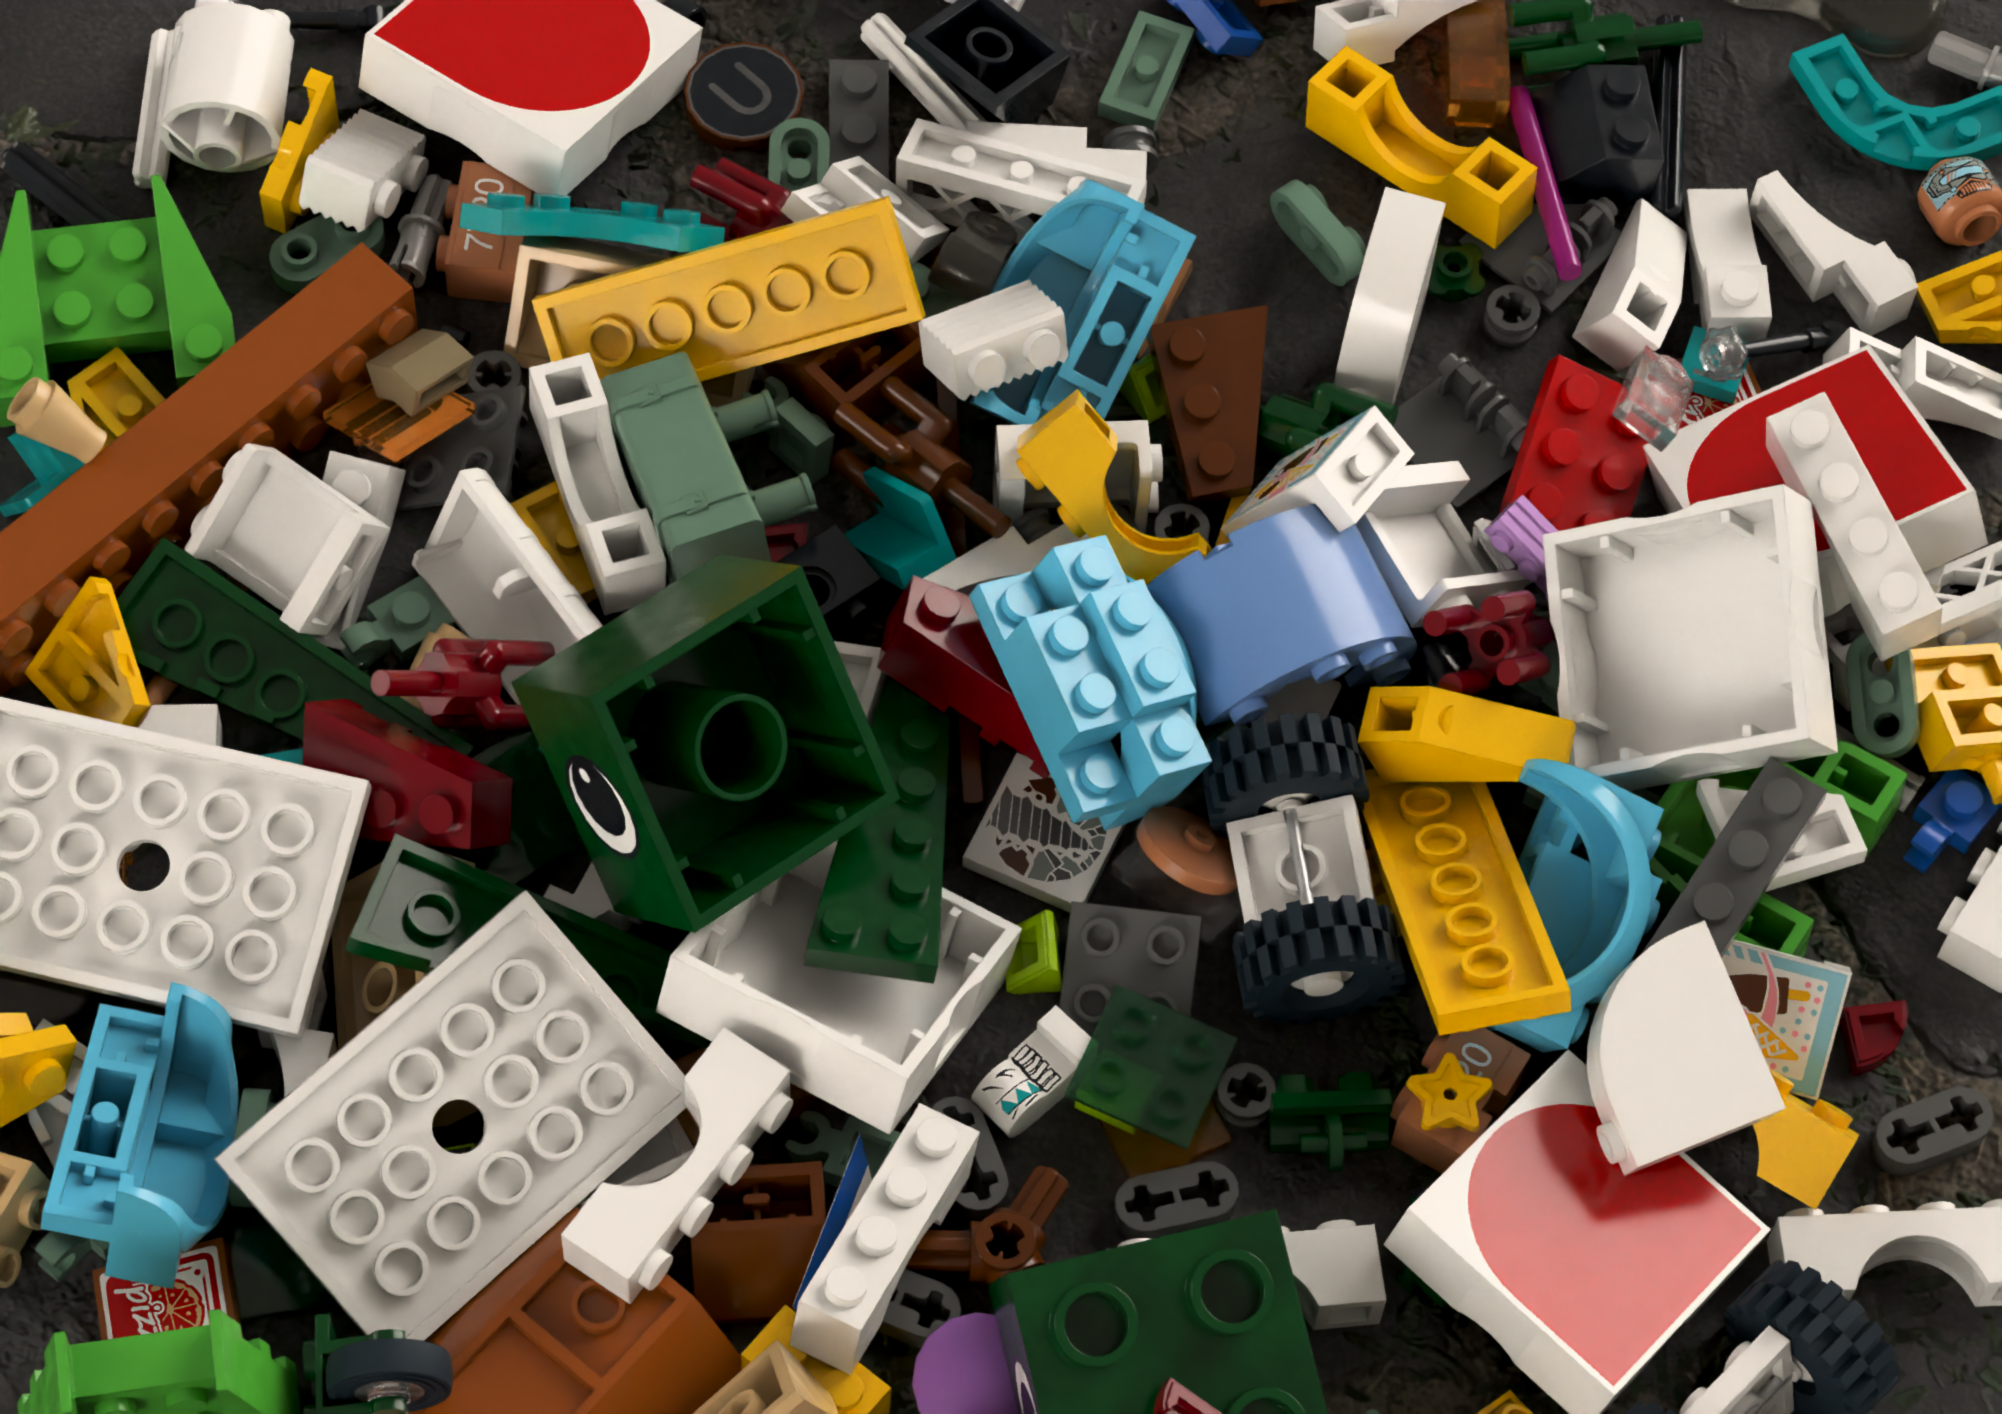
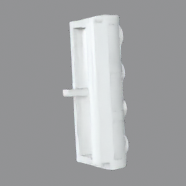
(498, 574)

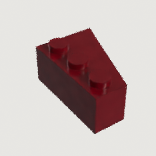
(944, 656)
(416, 786)

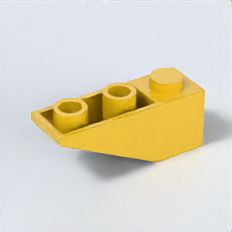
(1456, 736)

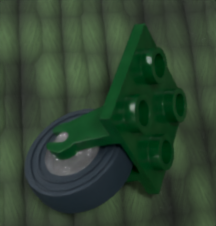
(373, 1372)

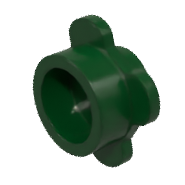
(1456, 285)

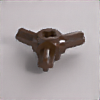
(1011, 1227)

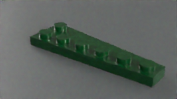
(238, 653)
(887, 874)
(433, 903)

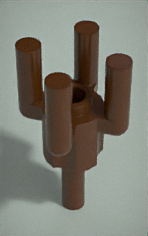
(915, 456)

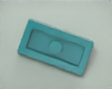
(47, 465)
(904, 535)

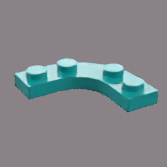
(1887, 126)
(553, 216)

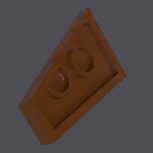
(1211, 397)

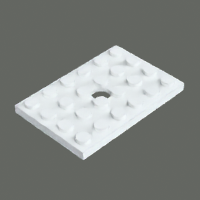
(249, 882)
(352, 1152)

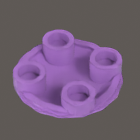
(964, 1369)

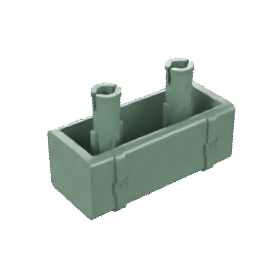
(684, 470)

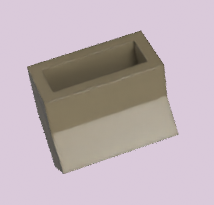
(420, 370)

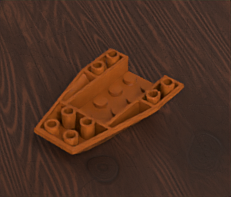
(567, 1345)

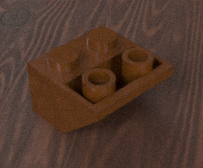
(853, 373)
(758, 1242)

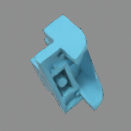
(1103, 304)
(1094, 670)
(1588, 908)
(143, 1163)

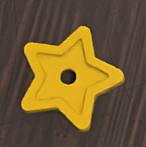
(1444, 1112)

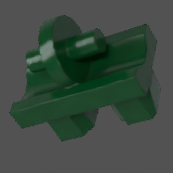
(1329, 1121)

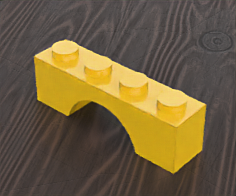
(1364, 115)
(1071, 457)
(1803, 1145)

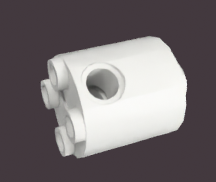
(227, 86)

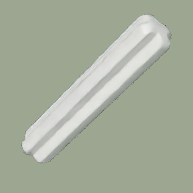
(917, 75)
(150, 152)

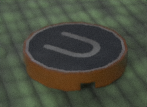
(741, 95)

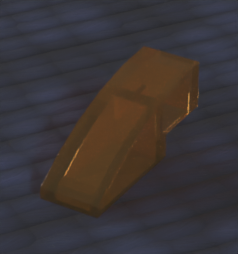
(1476, 65)

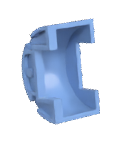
(1280, 609)

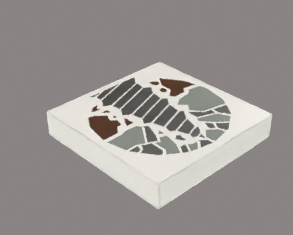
(1035, 845)

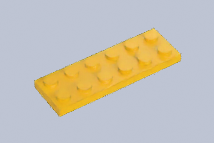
(743, 297)
(1462, 904)

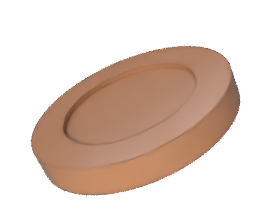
(1188, 850)

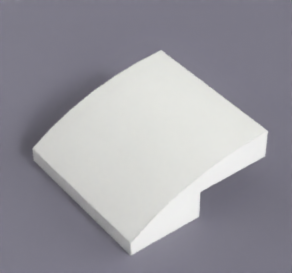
(858, 182)

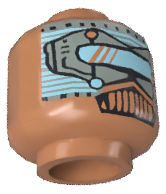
(1961, 201)

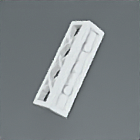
(993, 170)
(1964, 620)

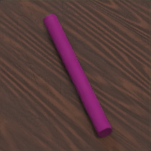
(1546, 188)

